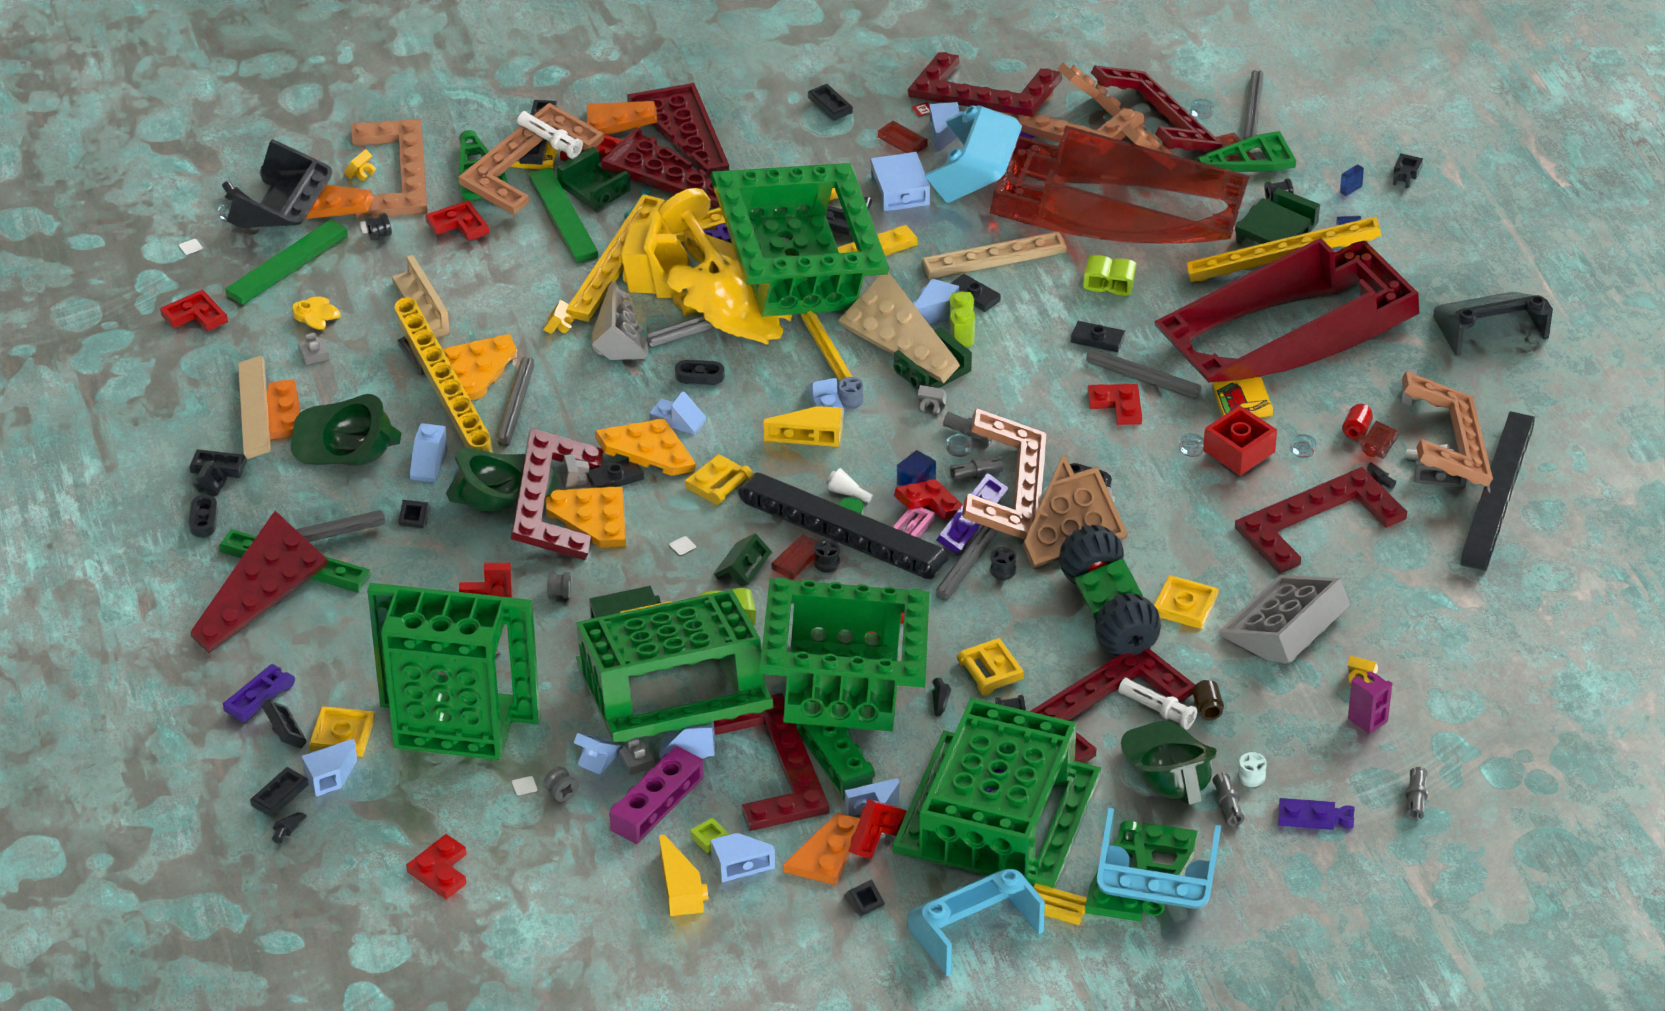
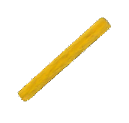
(826, 346)

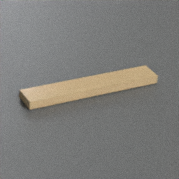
(994, 255)
(254, 407)

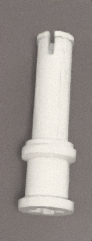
(558, 138)
(1169, 706)

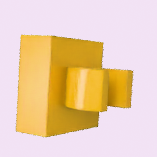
(359, 165)
(559, 319)
(1360, 667)

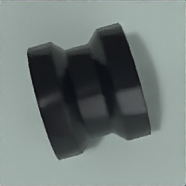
(378, 226)
(827, 555)
(1003, 563)

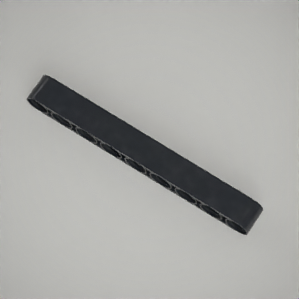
(1496, 497)
(843, 525)

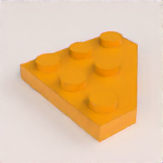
(481, 362)
(648, 444)
(591, 512)

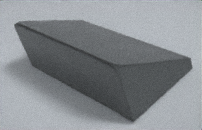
(1436, 476)

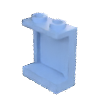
(900, 181)

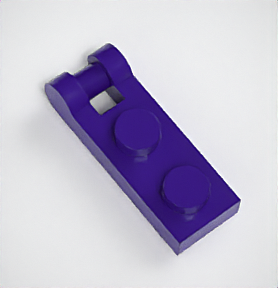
(257, 692)

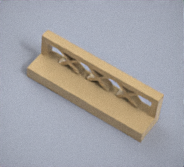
(418, 287)

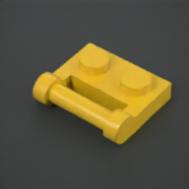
(713, 475)
(997, 661)

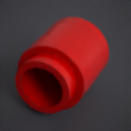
(1357, 421)

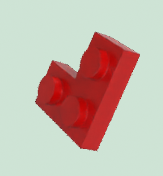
(458, 216)
(197, 307)
(1122, 397)
(930, 494)
(497, 581)
(874, 820)
(435, 867)

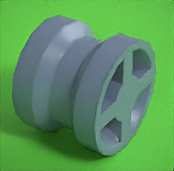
(851, 392)

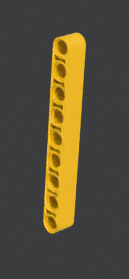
(442, 376)

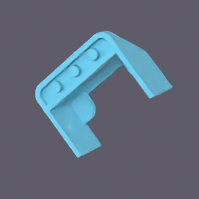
(987, 149)
(1120, 880)
(929, 917)

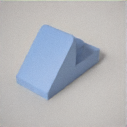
(824, 393)
(680, 414)
(596, 752)
(884, 792)

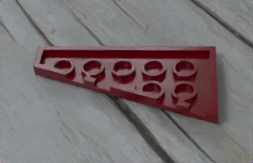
(657, 166)
(266, 573)

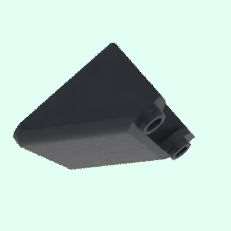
(294, 189)
(1461, 315)

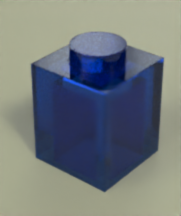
(916, 469)

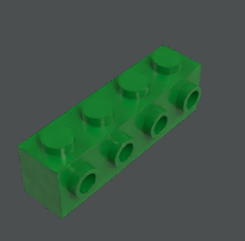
(837, 756)

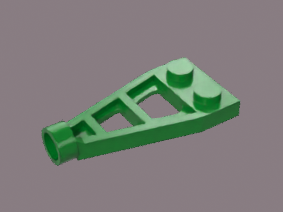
(1272, 145)
(468, 149)
(1166, 841)
(1116, 906)

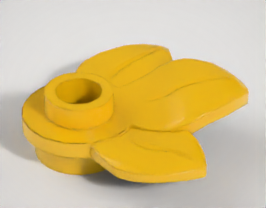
(315, 312)

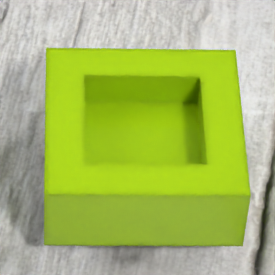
(706, 832)

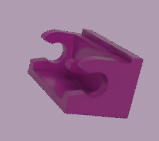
(1369, 702)

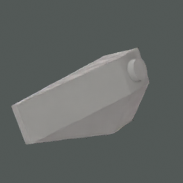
(616, 329)

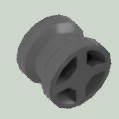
(559, 585)
(560, 784)

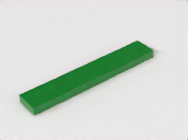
(563, 215)
(286, 262)
(335, 573)

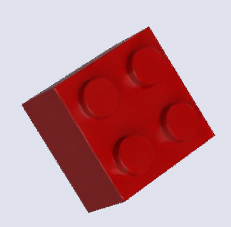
(1240, 440)

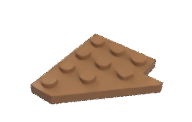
(1067, 506)

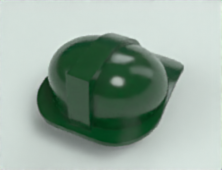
(343, 432)
(489, 479)
(1169, 760)

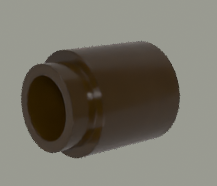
(1208, 699)

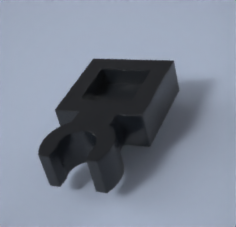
(1407, 168)

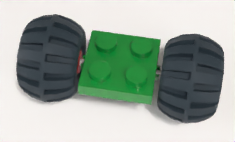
(1097, 566)

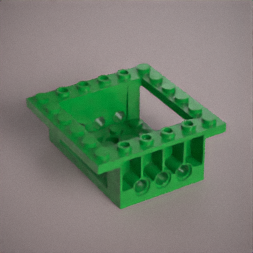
(793, 205)
(455, 634)
(666, 638)
(839, 674)
(985, 832)

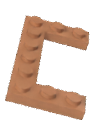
(1111, 105)
(1053, 129)
(410, 140)
(483, 175)
(1472, 456)
(1028, 476)

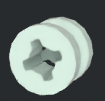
(1252, 769)

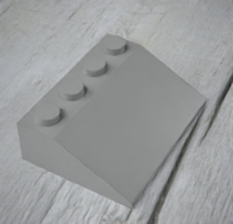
(1287, 616)

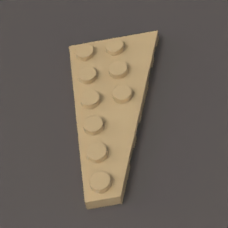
(893, 323)

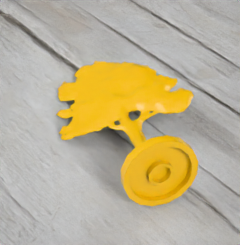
(721, 295)

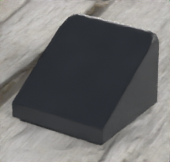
(414, 513)
(864, 898)

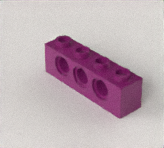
(656, 794)

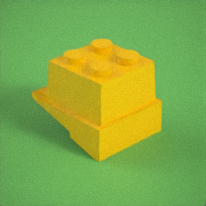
(649, 255)

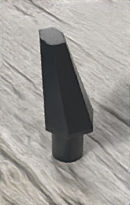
(231, 191)
(1381, 476)
(940, 695)
(286, 826)

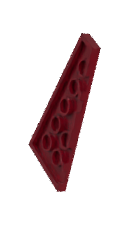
(686, 125)

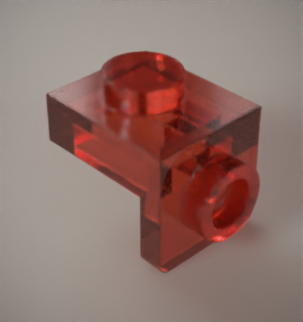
(1378, 440)

